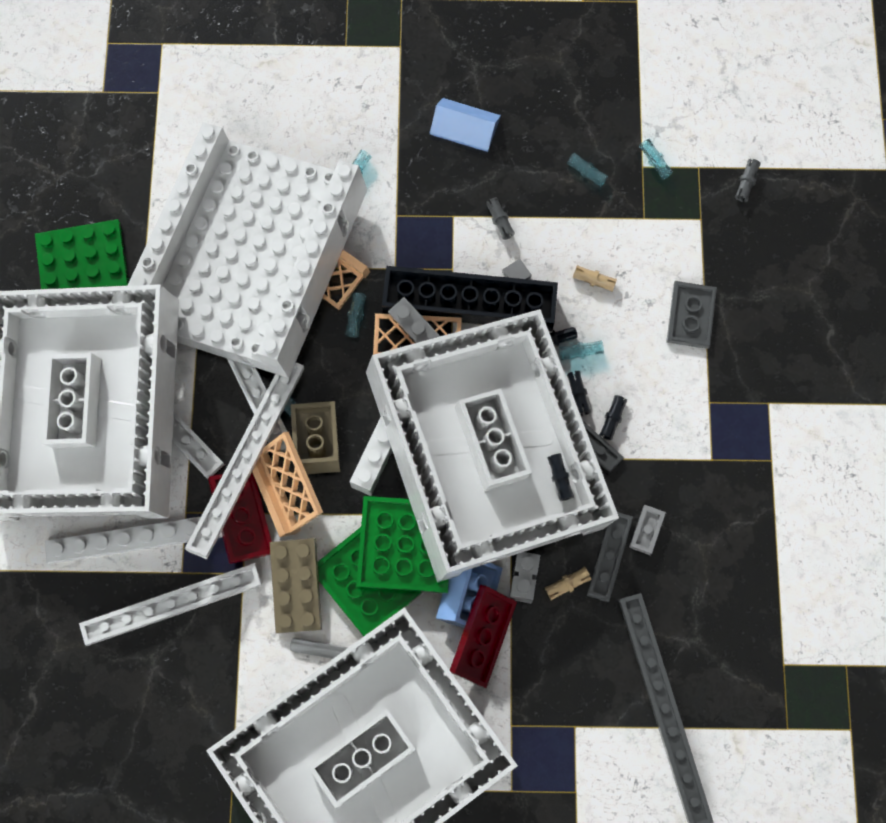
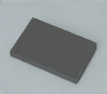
(691, 314)

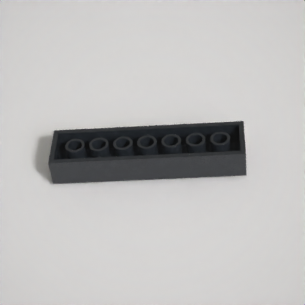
(468, 296)

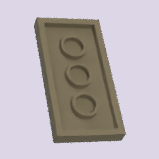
(295, 585)

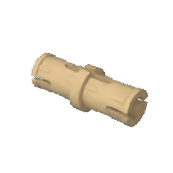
(594, 278)
(567, 583)

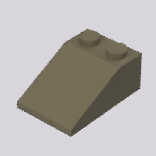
(316, 436)

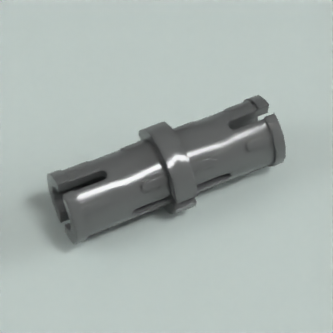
(747, 180)
(500, 218)

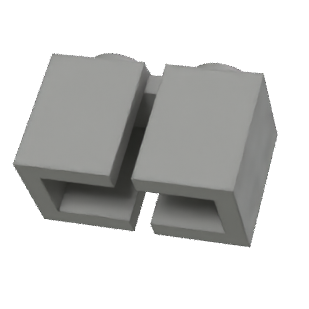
(524, 584)

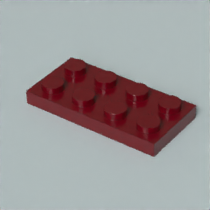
(246, 529)
(483, 636)

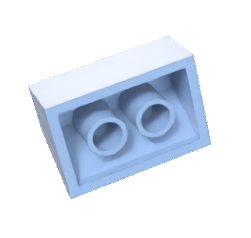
(462, 591)

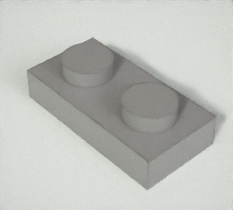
(647, 530)

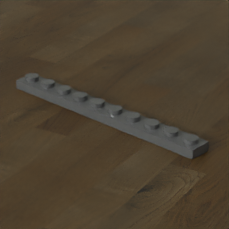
(665, 710)

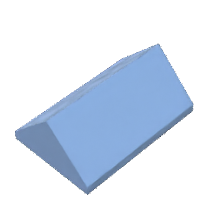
(464, 124)

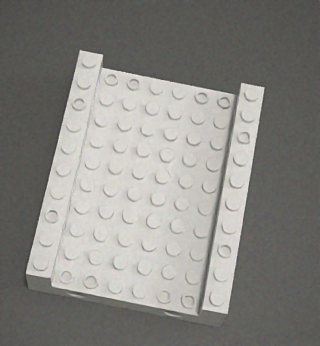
(250, 247)
(87, 401)
(474, 437)
(366, 740)

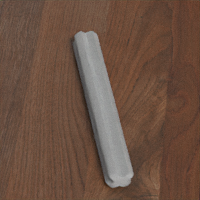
(316, 648)

